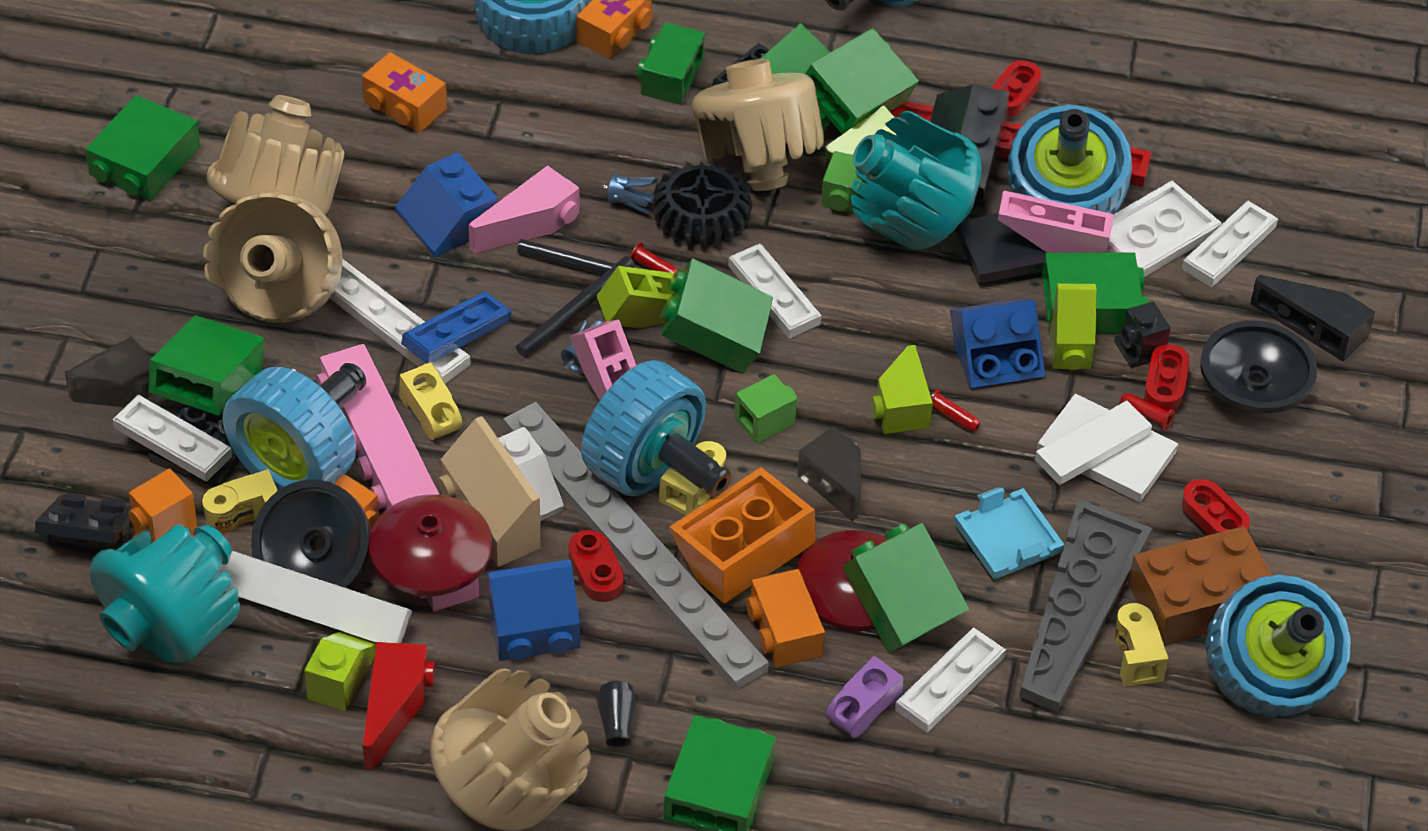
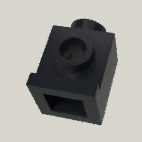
(1142, 333)

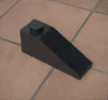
(1316, 313)

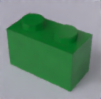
(671, 63)

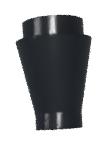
(617, 711)

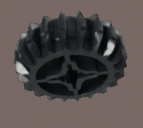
(724, 208)

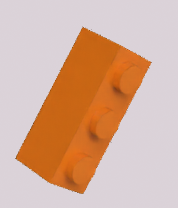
(744, 534)

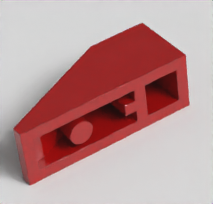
(395, 695)

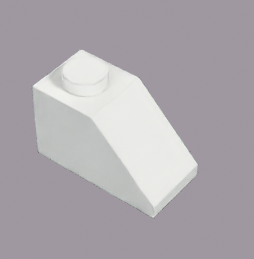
(535, 468)

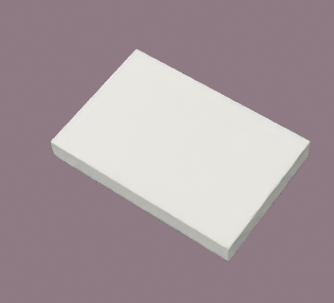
(1161, 227)
(1128, 471)

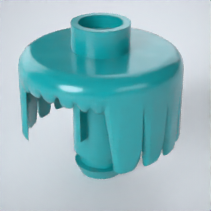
(915, 181)
(165, 592)

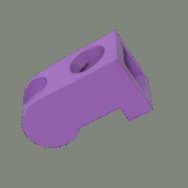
(865, 697)

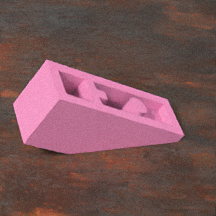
(528, 212)
(1056, 225)
(603, 354)

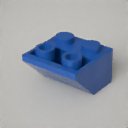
(998, 342)

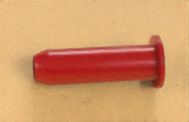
(650, 260)
(1150, 410)
(954, 412)

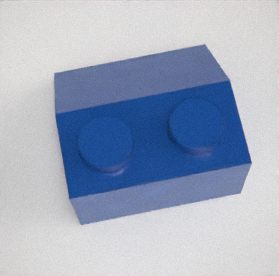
(444, 203)
(534, 610)

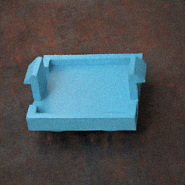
(1008, 532)

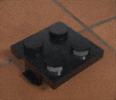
(86, 519)

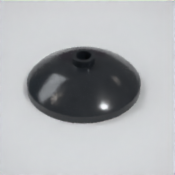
(1258, 366)
(299, 516)

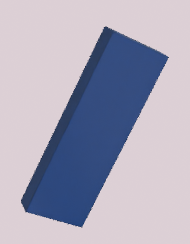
(456, 327)

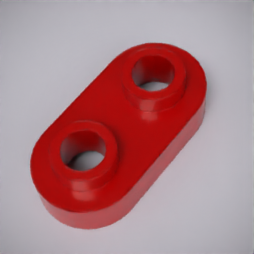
(1022, 82)
(1167, 376)
(1220, 510)
(593, 562)

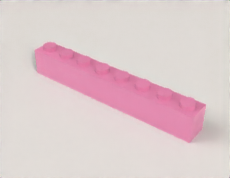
(386, 448)

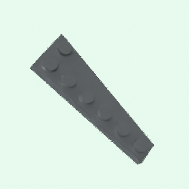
(1082, 596)

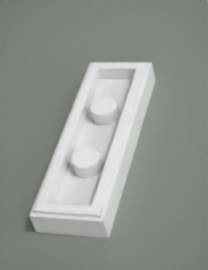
(1229, 244)
(789, 305)
(172, 438)
(1093, 442)
(950, 680)

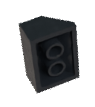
(981, 117)

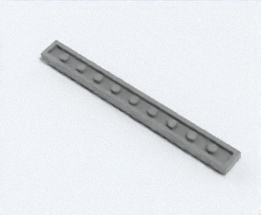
(643, 553)

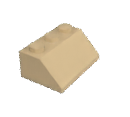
(489, 480)

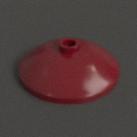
(430, 545)
(828, 583)

